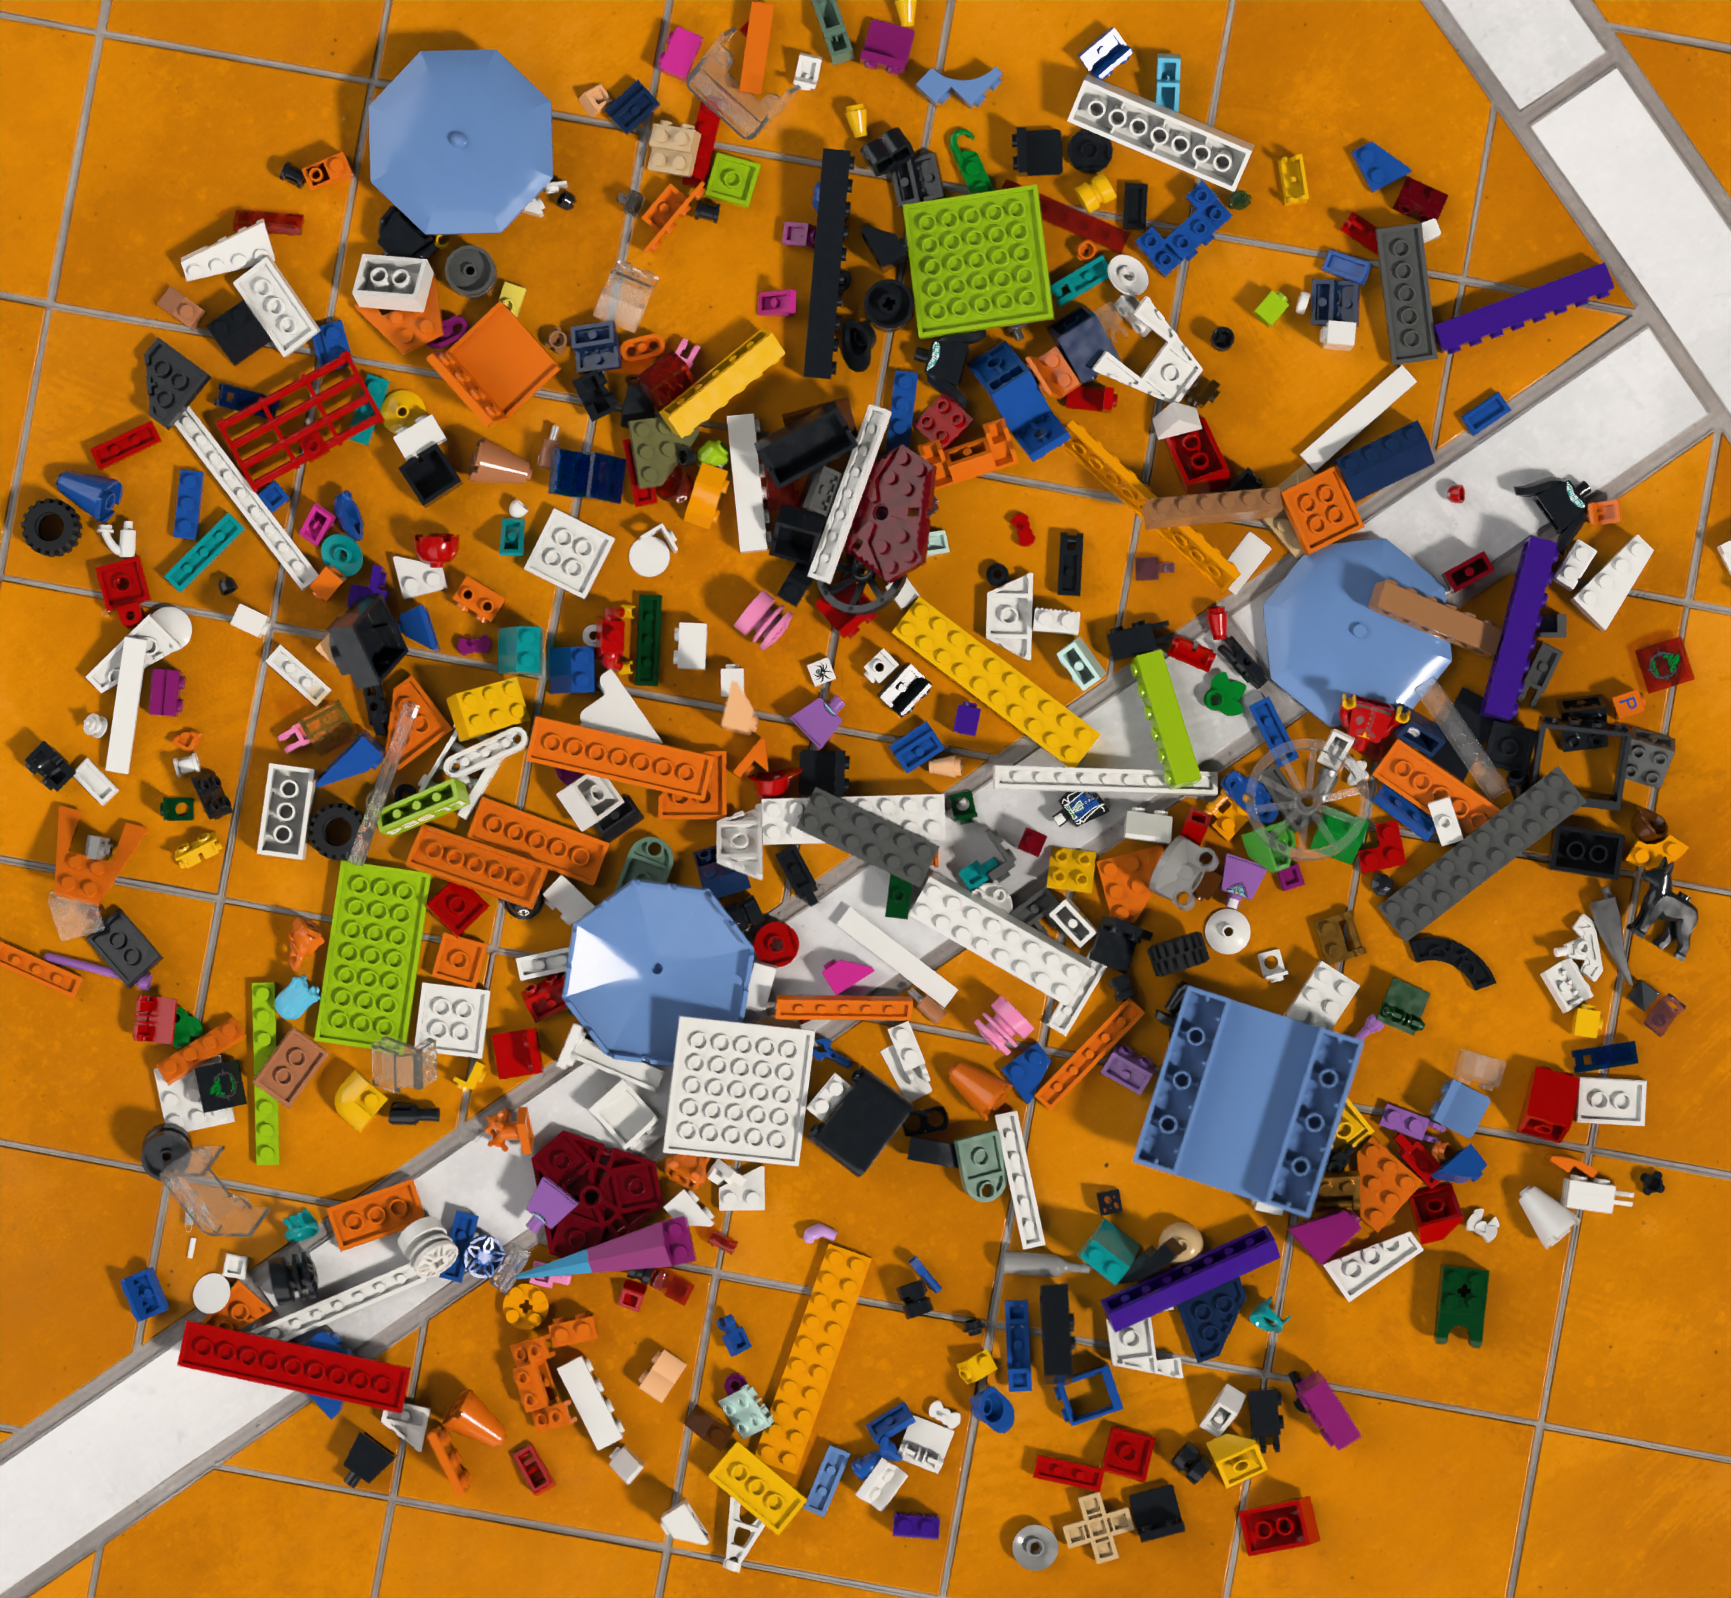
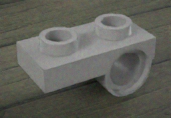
(98, 848)

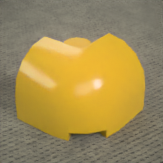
(358, 1100)

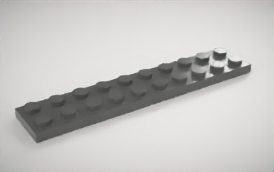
(1482, 854)

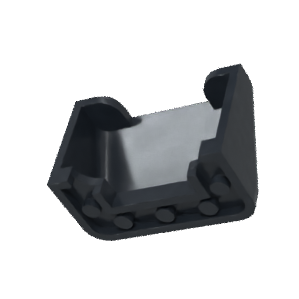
(862, 1122)

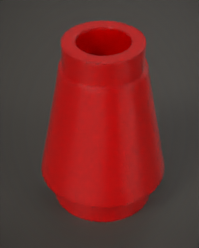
(1217, 622)

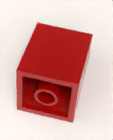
(1548, 1104)

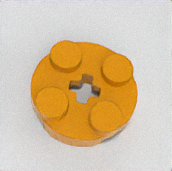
(518, 1295)

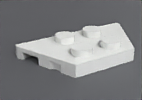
(1011, 616)
(741, 842)

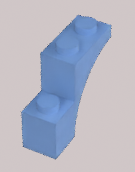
(971, 92)

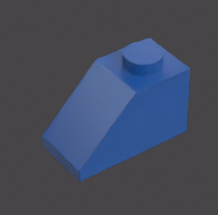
(1462, 1166)

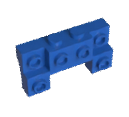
(1192, 233)

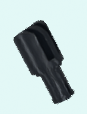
(411, 1113)

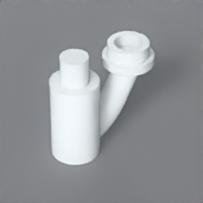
(127, 539)

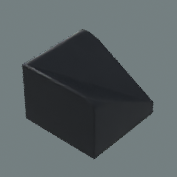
(1642, 995)

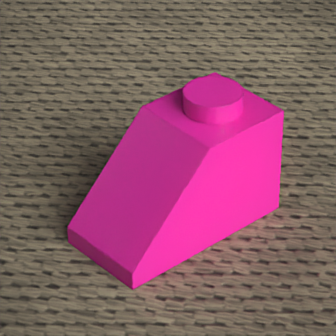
(844, 974)

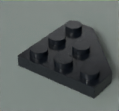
(171, 382)

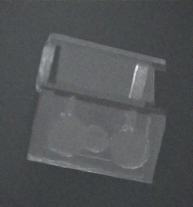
(626, 296)
(403, 1065)

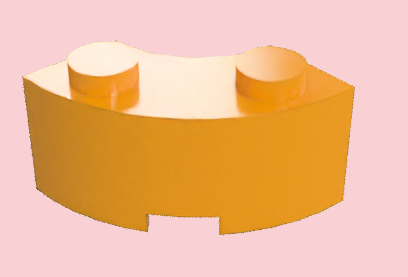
(706, 496)
(1651, 854)

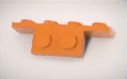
(666, 209)

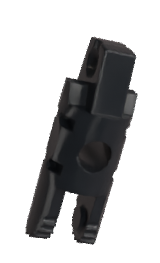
(1243, 663)
(380, 716)

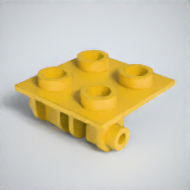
(1071, 870)

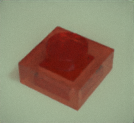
(1375, 751)

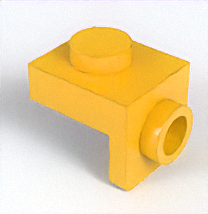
(477, 1075)
(976, 1367)

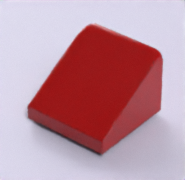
(632, 1295)

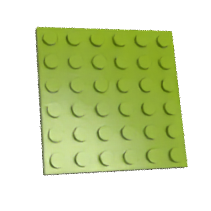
(978, 261)

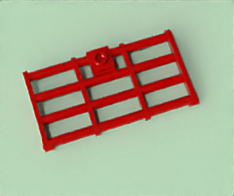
(309, 436)

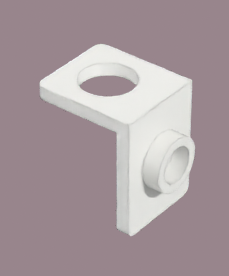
(554, 187)
(668, 535)
(1273, 974)

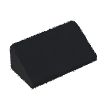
(619, 820)

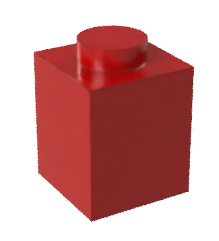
(1195, 825)

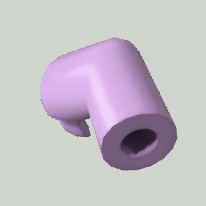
(817, 1231)

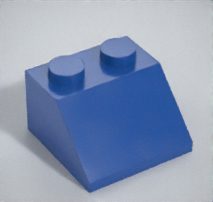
(572, 670)

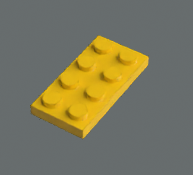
(757, 1488)

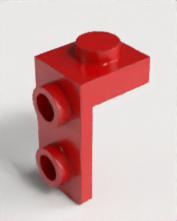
(1092, 399)

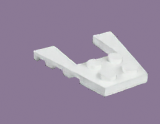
(1169, 372)

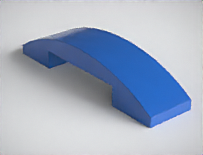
(1018, 1345)

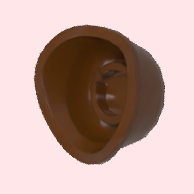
(1648, 825)

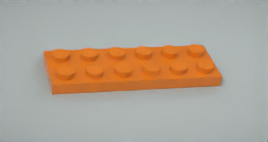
(1424, 781)
(538, 840)
(477, 866)

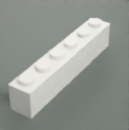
(747, 484)

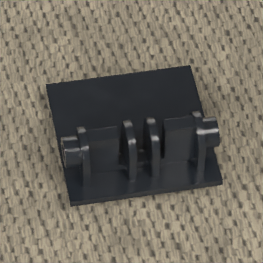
(212, 795)

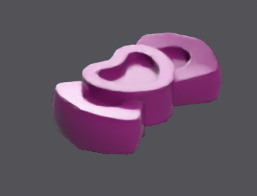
(479, 645)

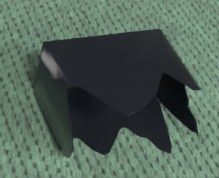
(924, 1123)

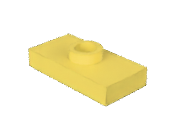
(512, 297)

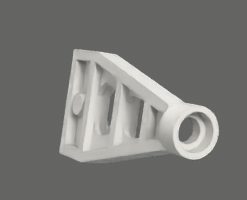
(736, 1550)

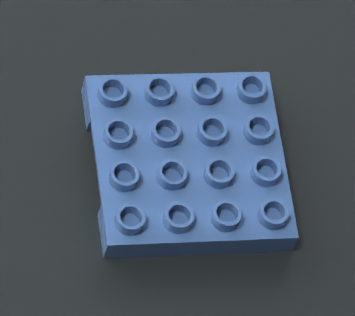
(1248, 1101)

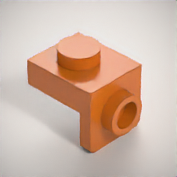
(1604, 512)

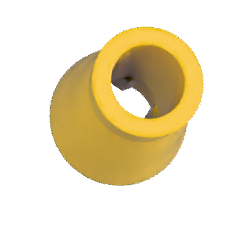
(906, 12)
(857, 119)

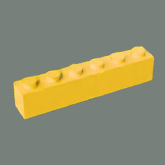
(722, 383)

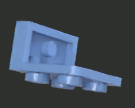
(1459, 1108)

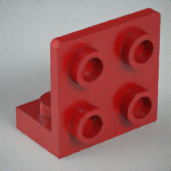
(517, 1053)

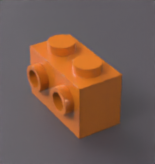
(479, 600)
(573, 1331)

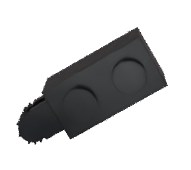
(1135, 640)
(1265, 1415)

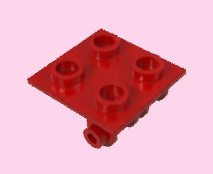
(943, 421)
(155, 1019)

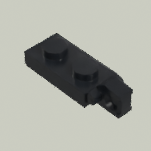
(798, 874)

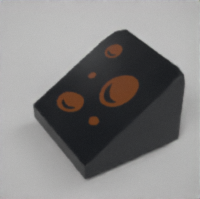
(1109, 1202)

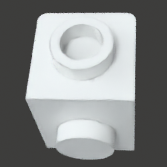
(807, 71)

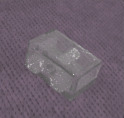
(1480, 1069)

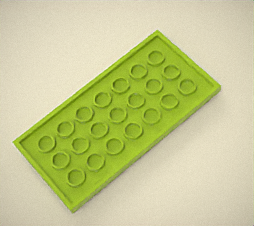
(372, 955)

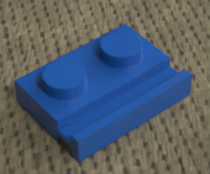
(331, 342)
(916, 747)

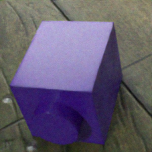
(967, 719)

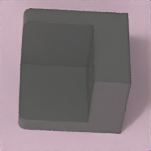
(1552, 626)

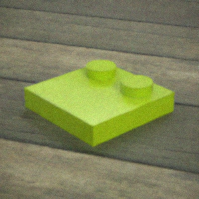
(732, 180)

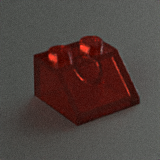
(666, 380)

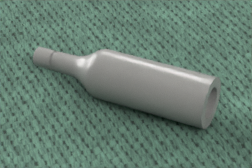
(1039, 1264)

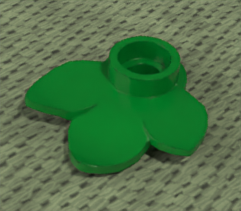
(1228, 695)
(185, 1028)

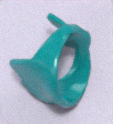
(300, 1226)
(1261, 1311)

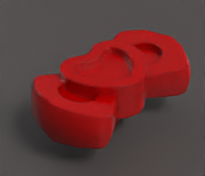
(1023, 529)

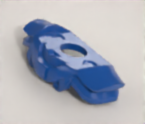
(1236, 787)

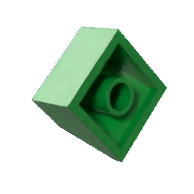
(1338, 829)

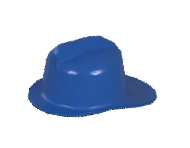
(993, 1409)

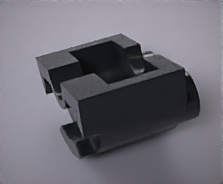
(594, 394)
(50, 766)

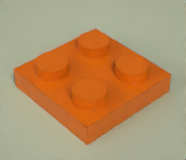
(459, 960)

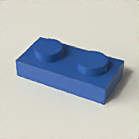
(890, 1422)

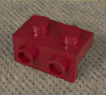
(1420, 201)

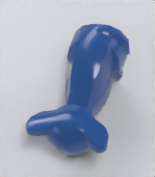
(864, 1466)

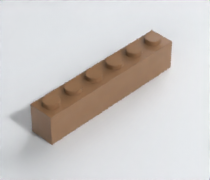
(1212, 508)
(1434, 618)

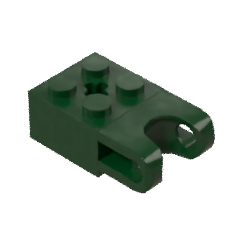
(1461, 1310)

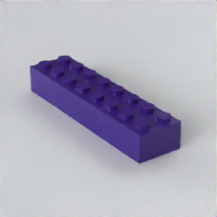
(1518, 629)

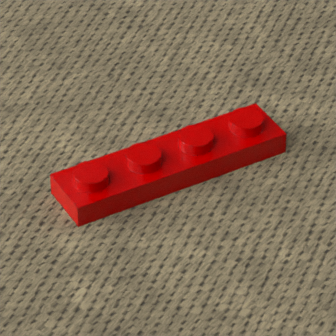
(707, 125)

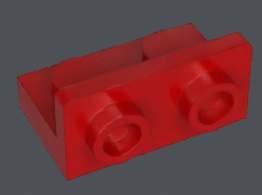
(545, 997)

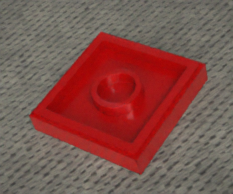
(457, 907)
(1127, 1454)

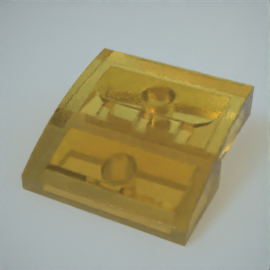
(329, 727)

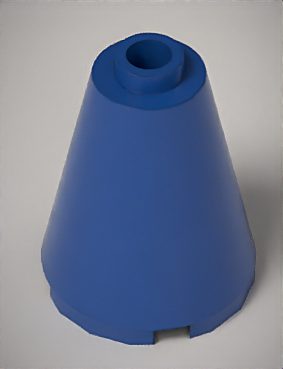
(91, 493)

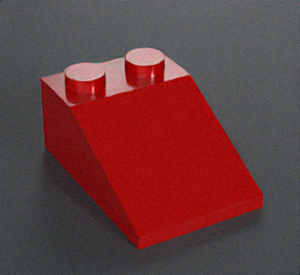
(1198, 461)
(1279, 1526)

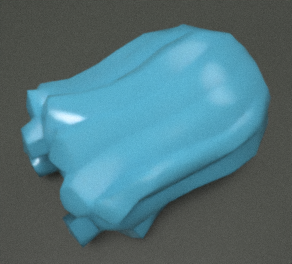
(296, 998)

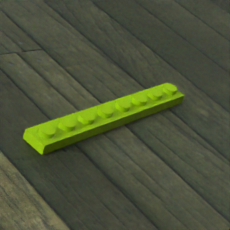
(263, 1046)

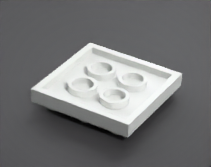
(569, 553)
(453, 1018)
(183, 1104)

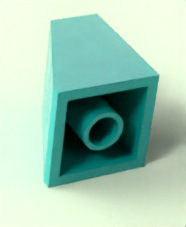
(520, 651)
(1109, 1251)

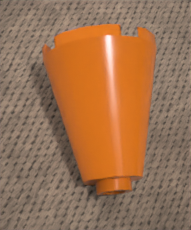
(979, 1088)
(474, 1420)

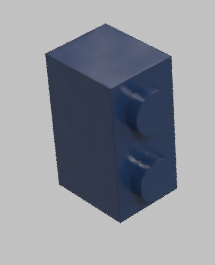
(1421, 733)

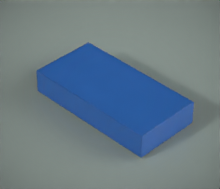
(1346, 267)
(1485, 414)

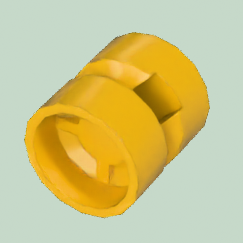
(1092, 194)

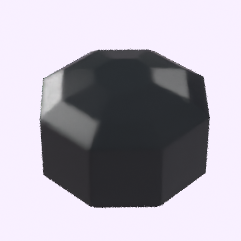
(1381, 884)

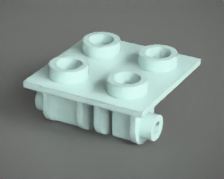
(745, 1412)

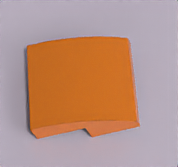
(1566, 1164)

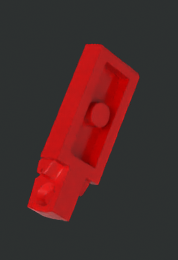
(1418, 1159)

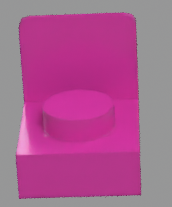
(777, 303)

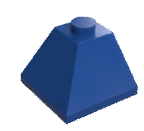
(418, 627)

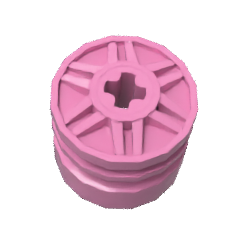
(763, 620)
(1004, 1025)

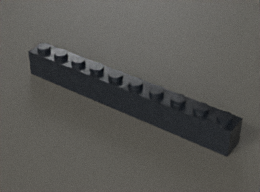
(827, 263)

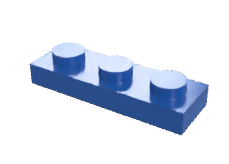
(188, 504)
(1271, 726)
(1405, 812)
(461, 1233)

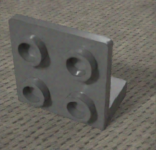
(820, 490)
(1649, 757)

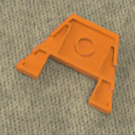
(407, 328)

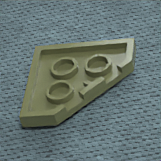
(656, 450)

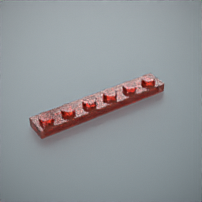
(1079, 223)

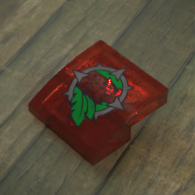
(1665, 664)

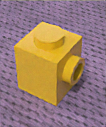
(1586, 1021)

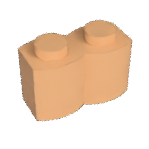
(662, 1375)

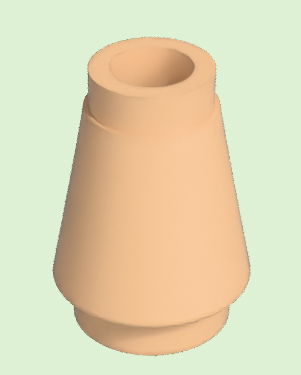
(947, 766)

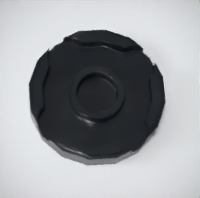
(1089, 152)

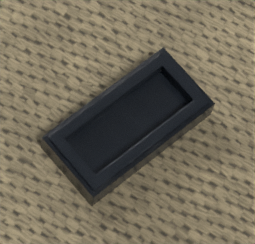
(1135, 206)

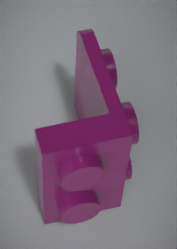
(887, 47)

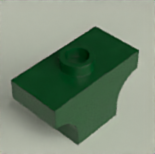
(898, 898)

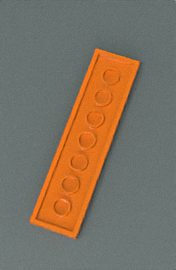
(620, 758)

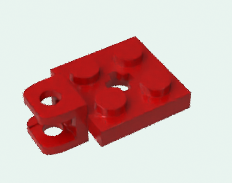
(128, 600)

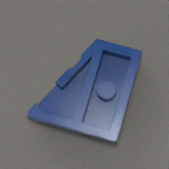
(1378, 166)
(1027, 1071)

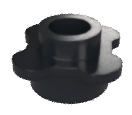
(1658, 1183)

